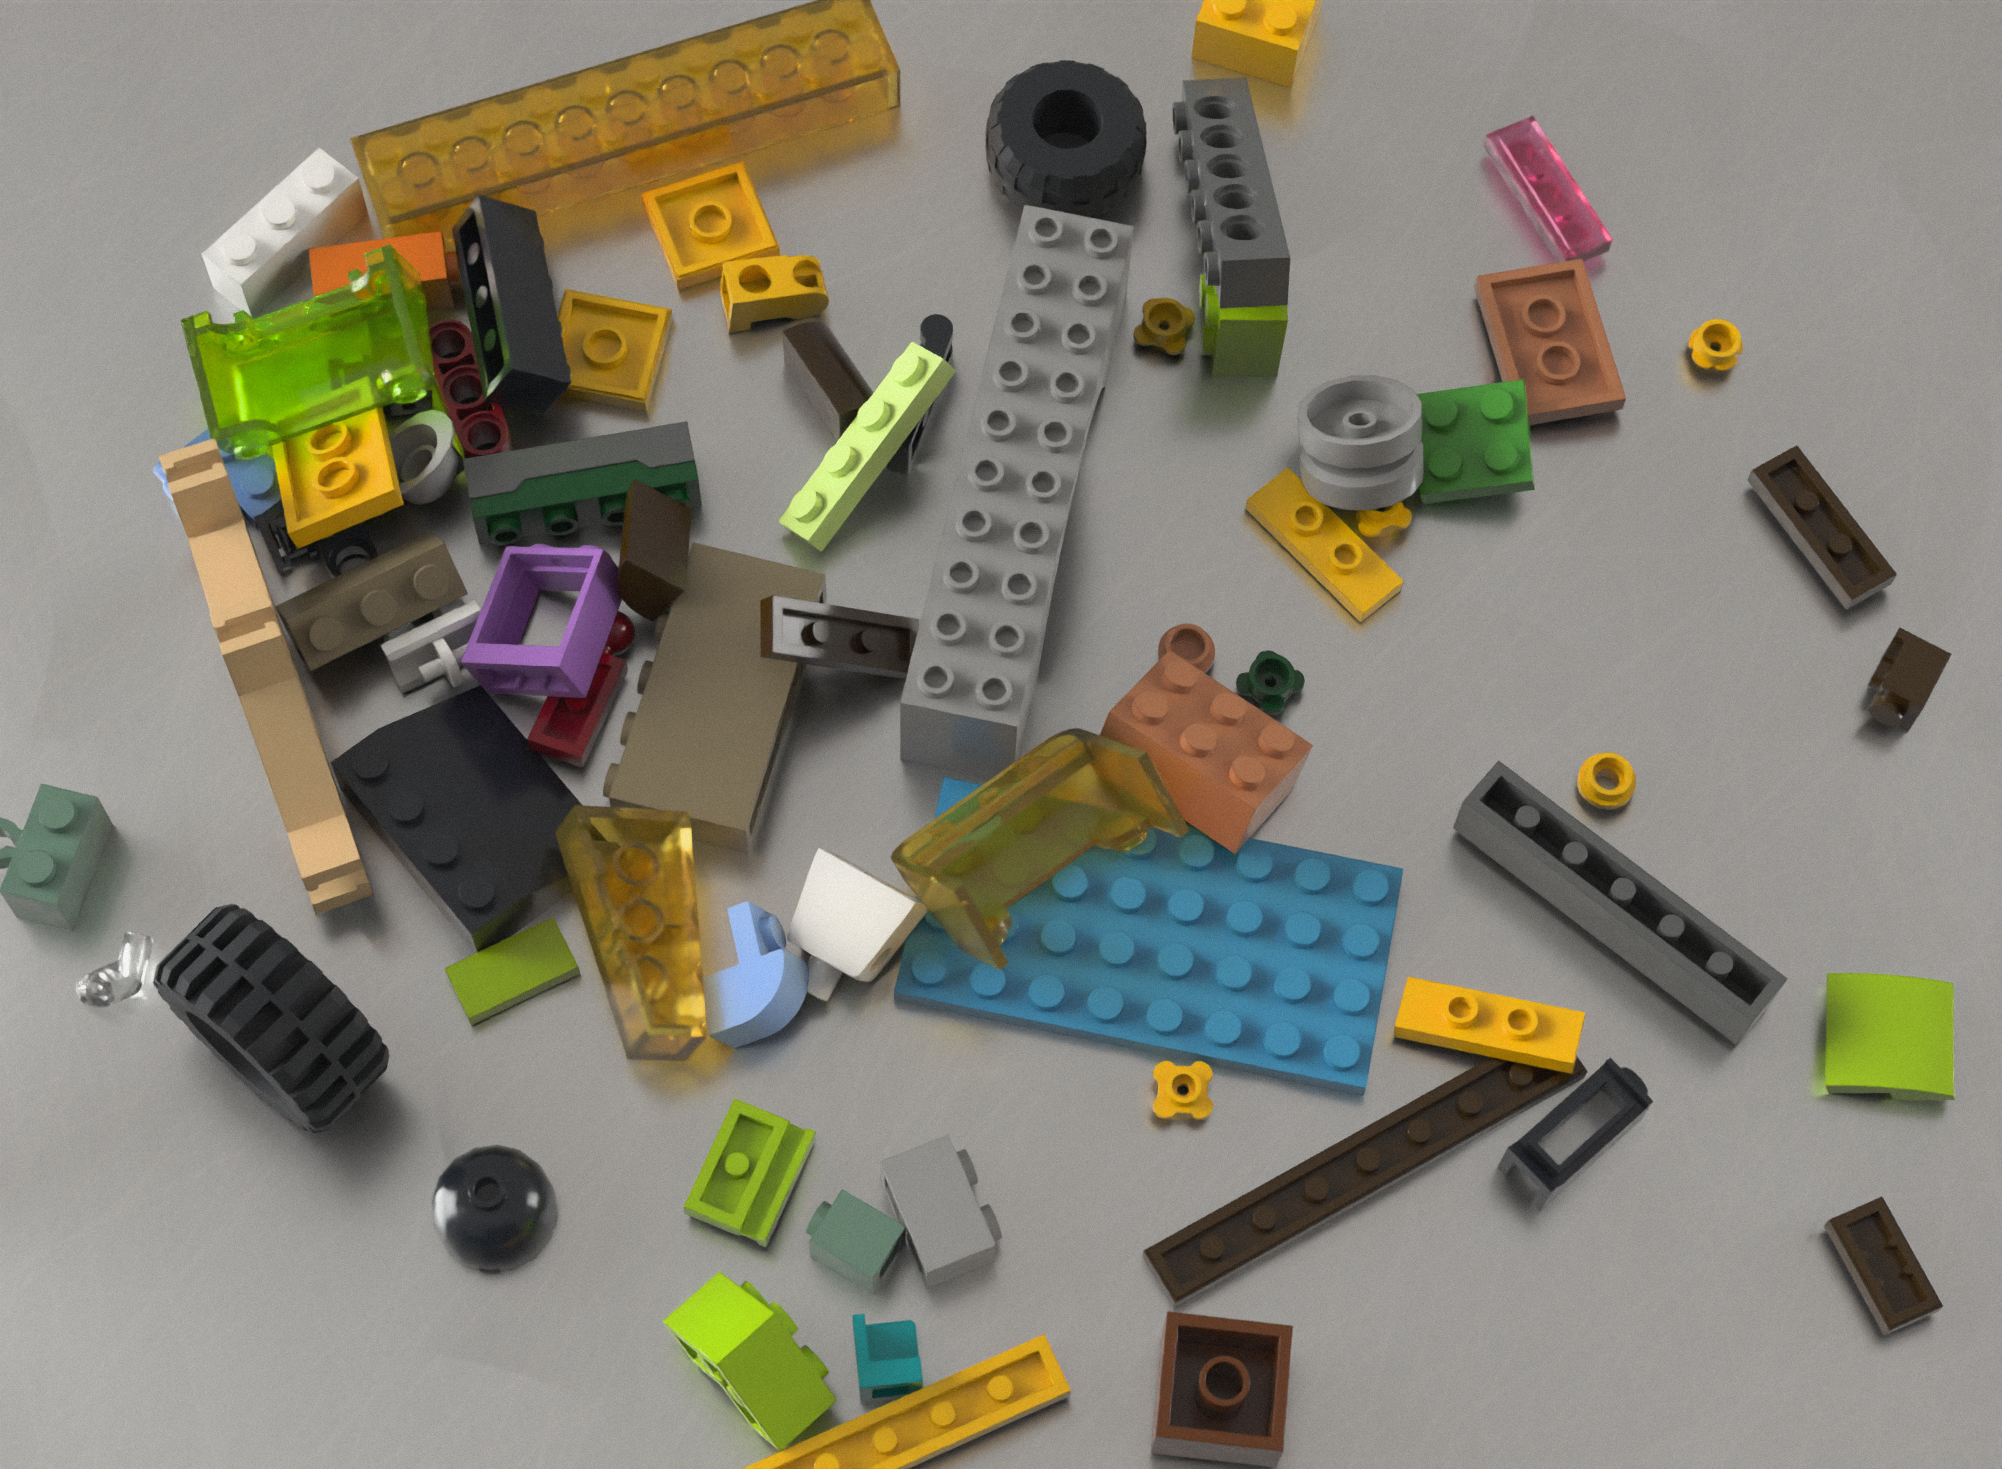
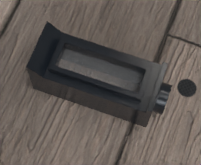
(1579, 1130)

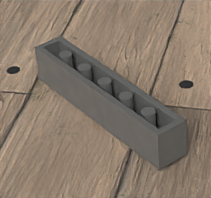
(1618, 902)

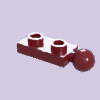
(571, 724)

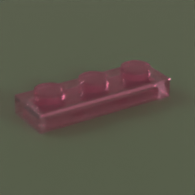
(1547, 191)

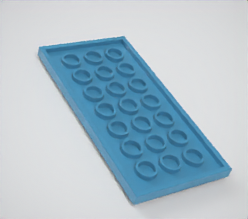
(1185, 955)

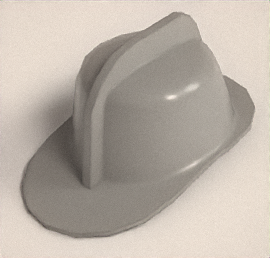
(425, 456)

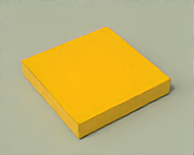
(709, 223)
(612, 348)

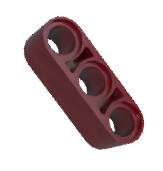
(460, 379)

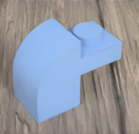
(762, 989)

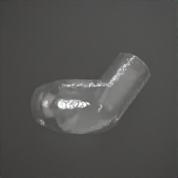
(118, 979)

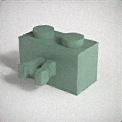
(53, 856)

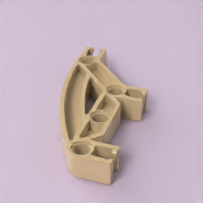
(266, 677)

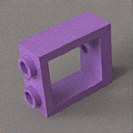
(557, 671)

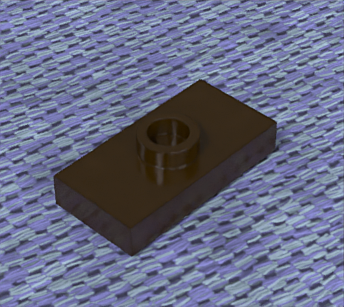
(1883, 1266)

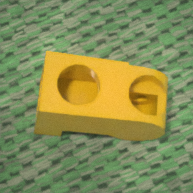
(771, 289)

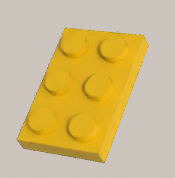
(336, 477)

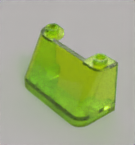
(314, 358)

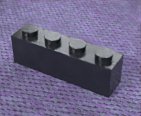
(511, 306)

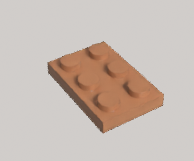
(1553, 338)

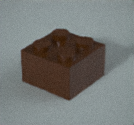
(1222, 1389)

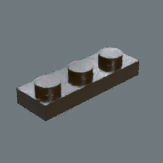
(1821, 527)
(836, 636)

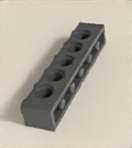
(1231, 194)

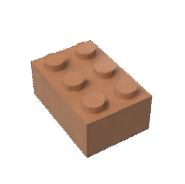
(1211, 748)

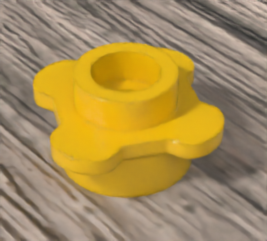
(1166, 312)
(1381, 524)
(1174, 1105)

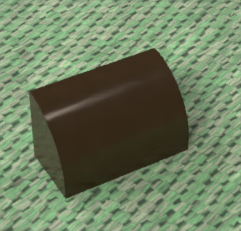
(825, 374)
(653, 550)

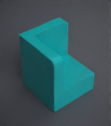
(886, 1359)

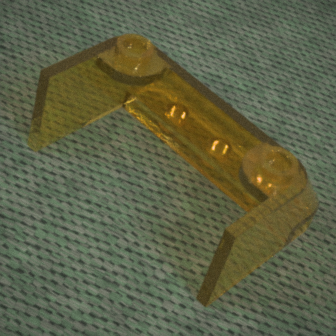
(1027, 828)

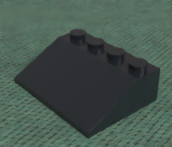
(465, 813)

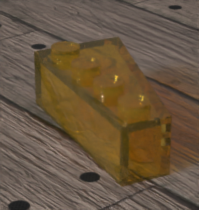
(642, 921)

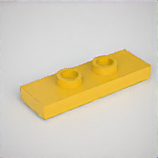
(1324, 545)
(1490, 1024)

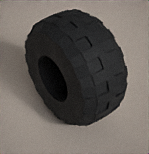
(1062, 100)

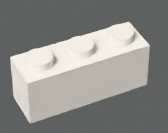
(273, 239)

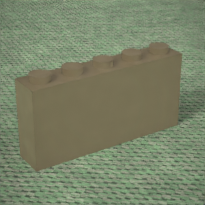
(710, 702)

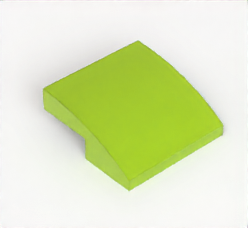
(1890, 1036)

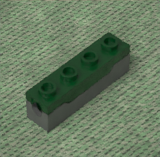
(577, 482)

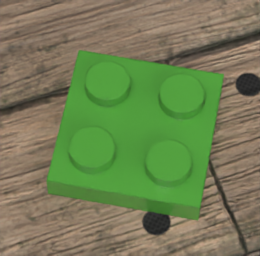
(1476, 442)

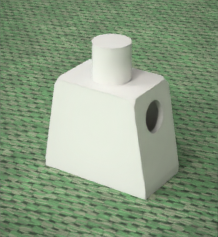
(849, 922)

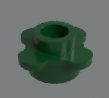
(1270, 666)

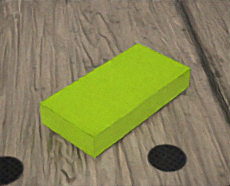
(512, 970)

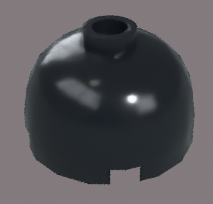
(494, 1208)

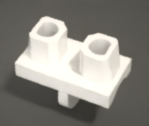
(432, 648)

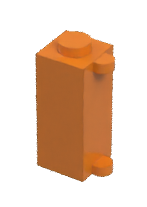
(423, 251)

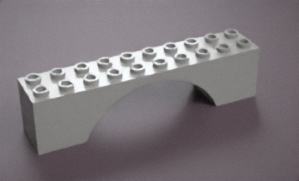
(1013, 494)

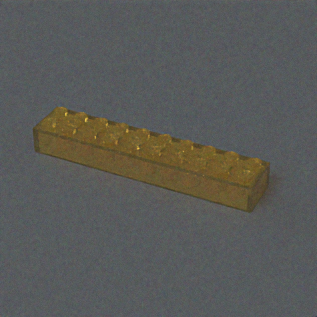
(633, 118)

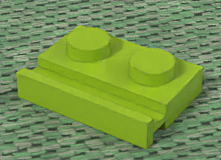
(749, 1172)

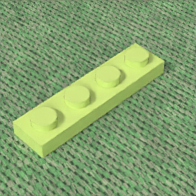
(866, 446)

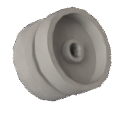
(1361, 442)

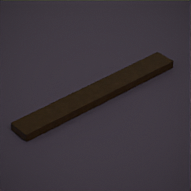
(1349, 1174)

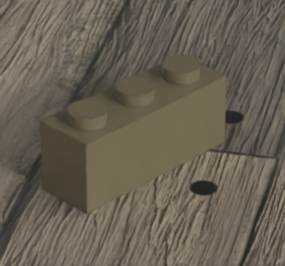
(371, 600)

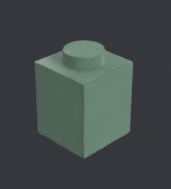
(855, 1240)

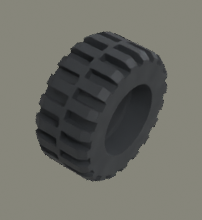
(272, 1017)

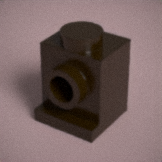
(1905, 679)

